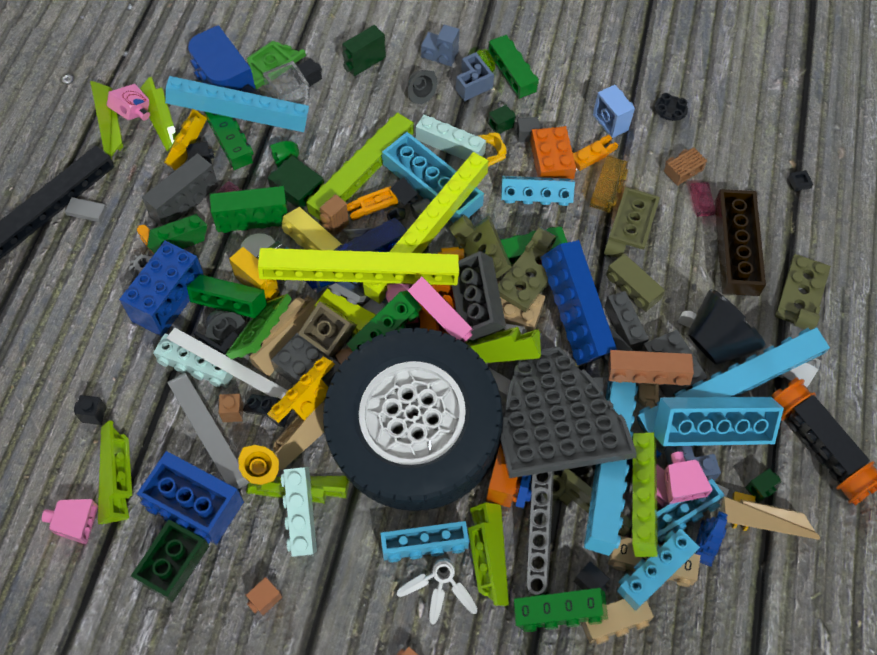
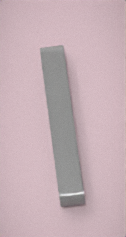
(207, 431)
(540, 530)

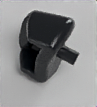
(396, 212)

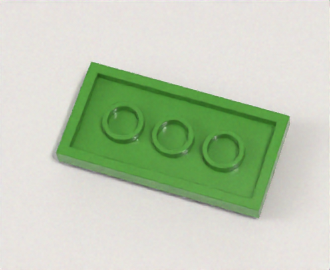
(259, 328)

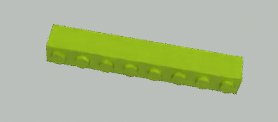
(361, 165)

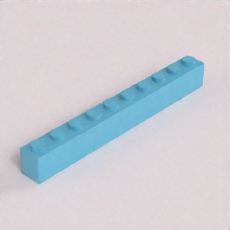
(752, 373)
(609, 481)

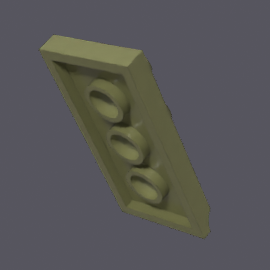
(619, 236)
(467, 237)
(538, 246)
(809, 315)
(573, 488)

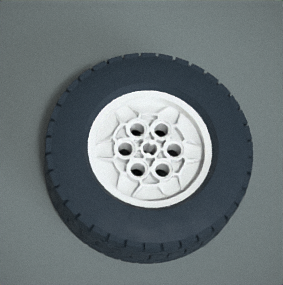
(450, 454)

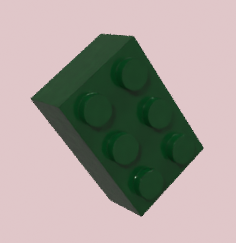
(170, 560)

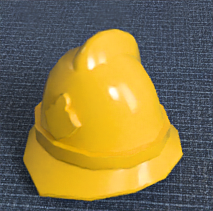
(258, 464)

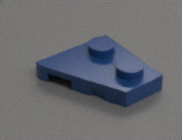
(524, 491)

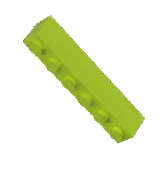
(644, 496)

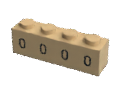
(624, 558)

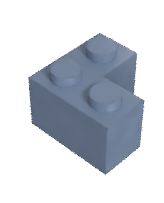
(441, 47)
(475, 77)
(708, 463)

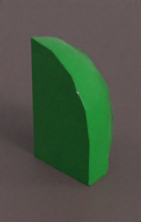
(283, 151)

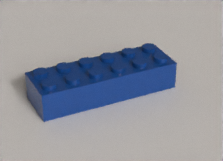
(578, 302)

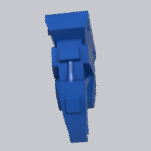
(710, 537)

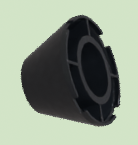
(723, 331)

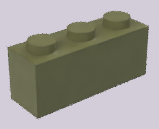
(635, 282)

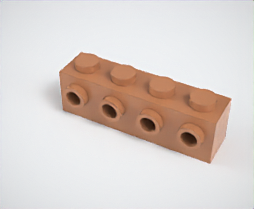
(650, 367)

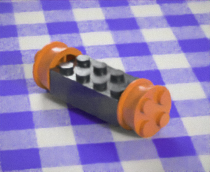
(828, 441)

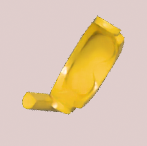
(496, 141)

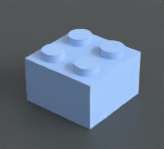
(613, 111)

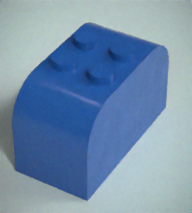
(218, 60)

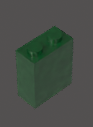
(364, 50)
(298, 180)

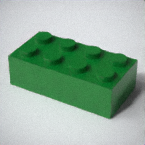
(249, 209)

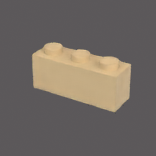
(620, 619)

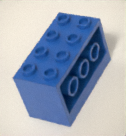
(161, 288)
(190, 498)

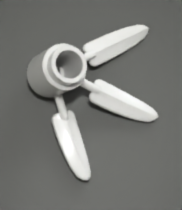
(438, 594)

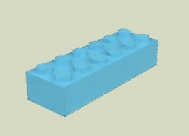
(426, 172)
(717, 421)

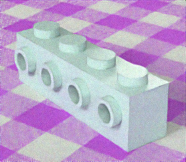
(449, 138)
(185, 361)
(300, 511)

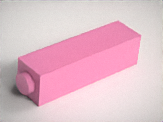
(441, 310)

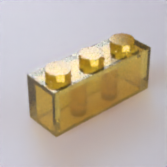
(609, 184)

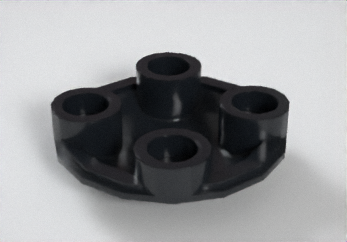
(671, 107)

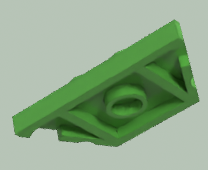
(270, 57)

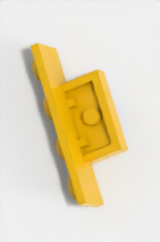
(188, 135)
(305, 394)

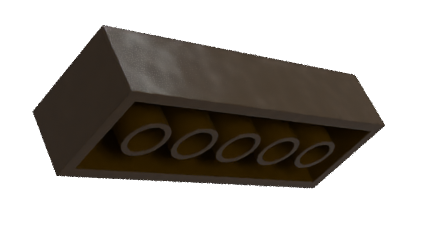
(739, 243)

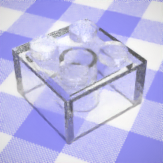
(286, 83)

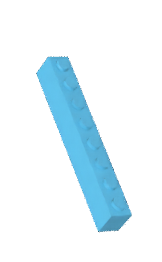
(236, 104)

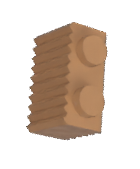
(685, 166)
(334, 215)

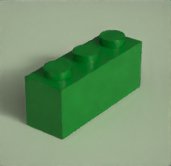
(180, 233)

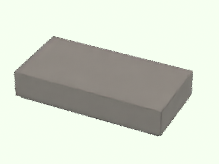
(85, 209)

